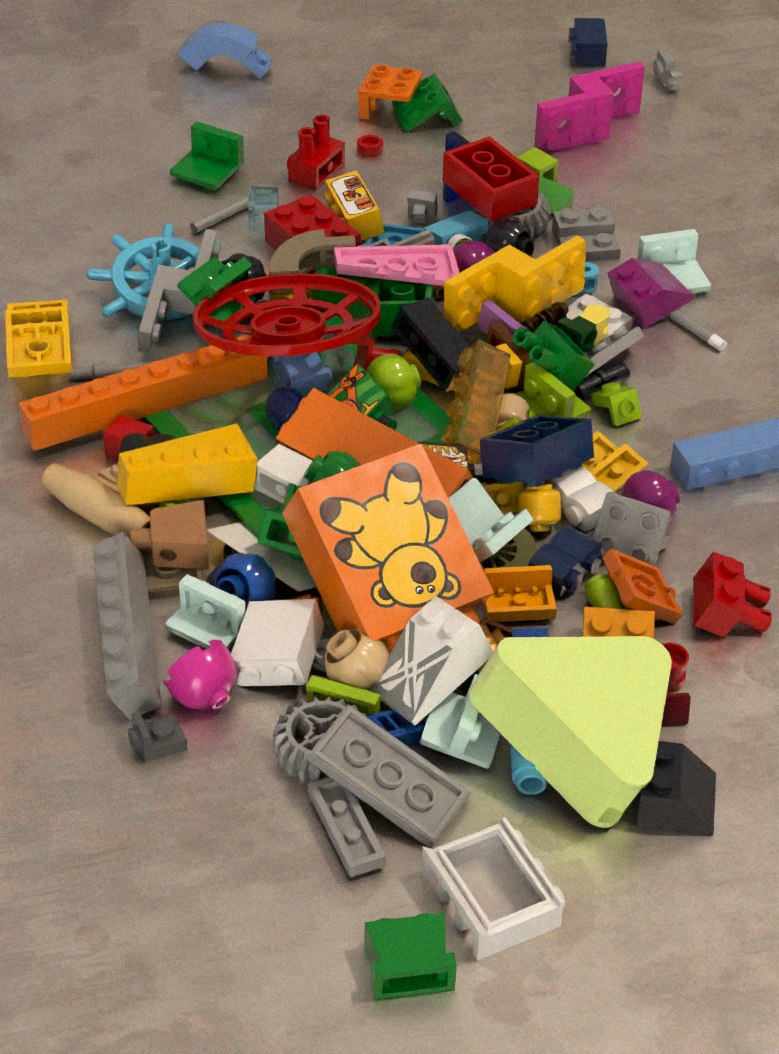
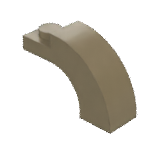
(306, 253)

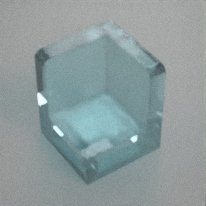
(261, 200)

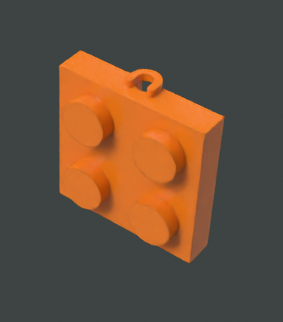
(642, 586)

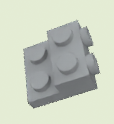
(593, 225)

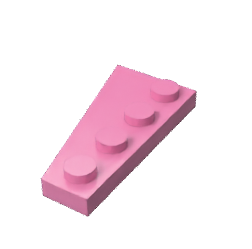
(401, 263)

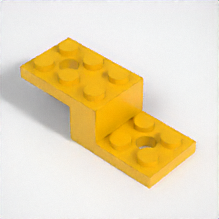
(516, 283)
(38, 338)

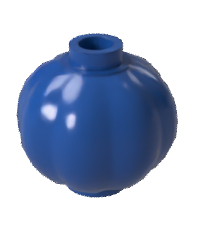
(246, 578)

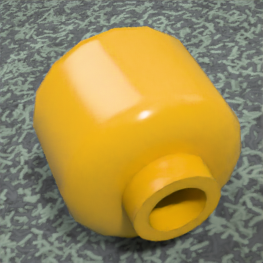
(542, 504)

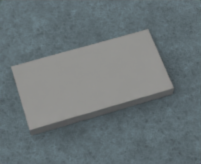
(388, 776)

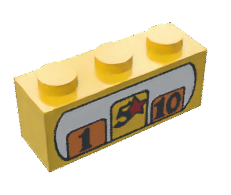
(354, 204)

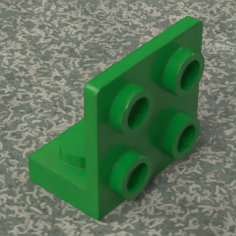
(426, 101)
(213, 156)

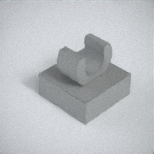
(422, 205)

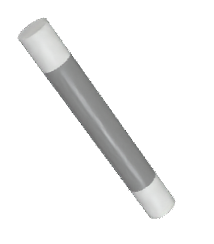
(698, 329)

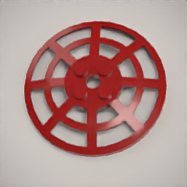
(287, 325)

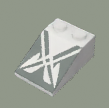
(431, 660)

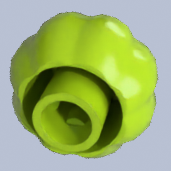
(396, 379)

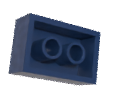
(536, 449)

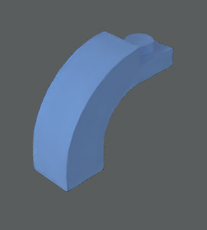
(227, 41)

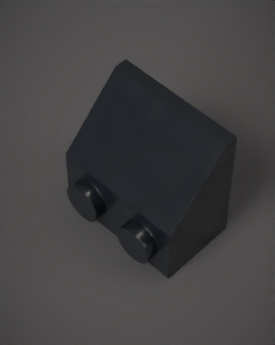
(679, 792)

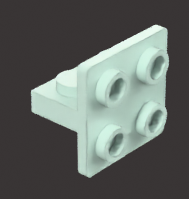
(206, 614)
(461, 731)

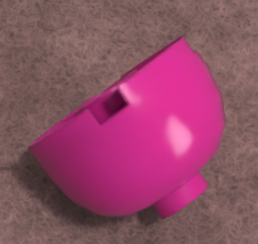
(203, 677)

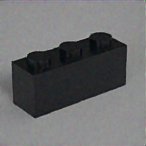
(431, 340)

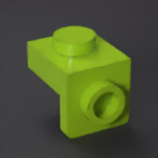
(620, 400)

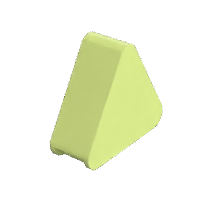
(580, 713)

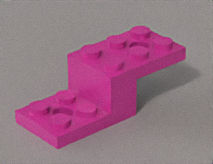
(589, 107)

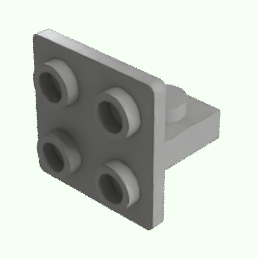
(632, 528)

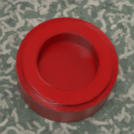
(370, 146)

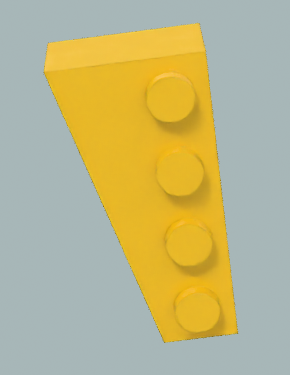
(188, 468)

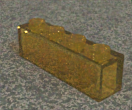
(476, 397)

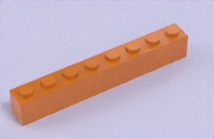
(137, 393)

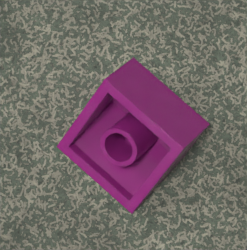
(647, 290)

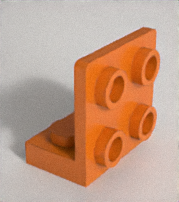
(386, 83)

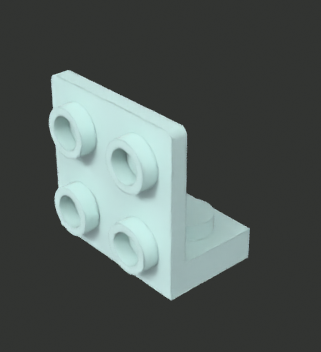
(677, 254)
(483, 521)

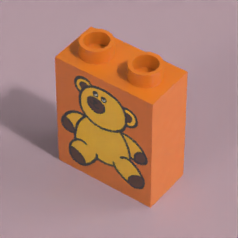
(385, 545)

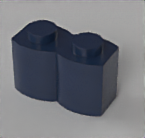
(571, 558)

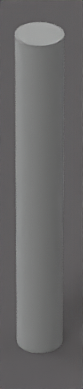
(220, 215)

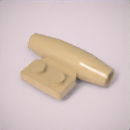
(96, 498)

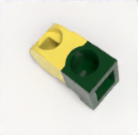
(588, 327)

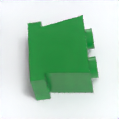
(409, 956)

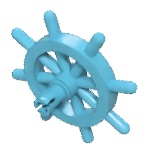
(139, 253)

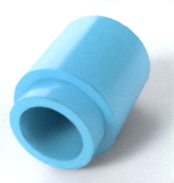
(525, 775)

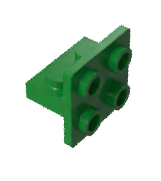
(212, 278)

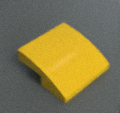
(613, 464)

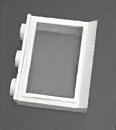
(495, 888)

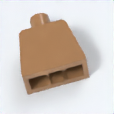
(176, 536)

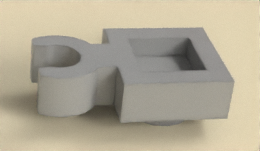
(665, 69)

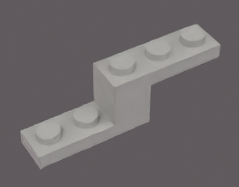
(167, 296)

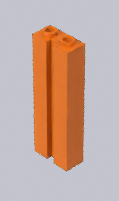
(329, 425)

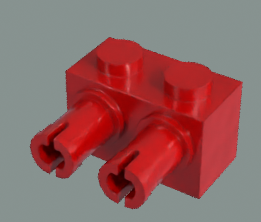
(317, 155)
(722, 595)

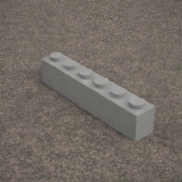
(126, 626)

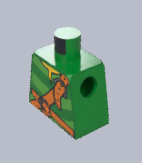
(366, 396)

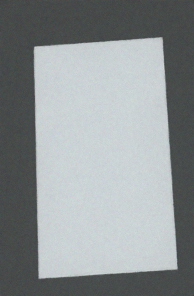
(286, 569)

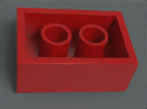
(490, 178)
(304, 216)

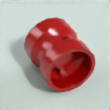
(680, 660)

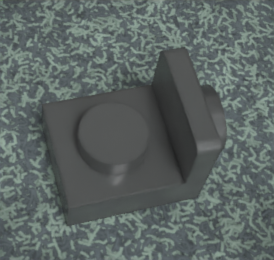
(156, 737)

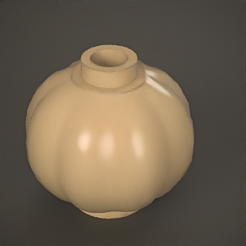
(355, 661)

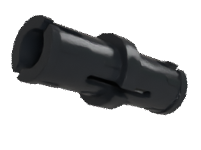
(593, 383)

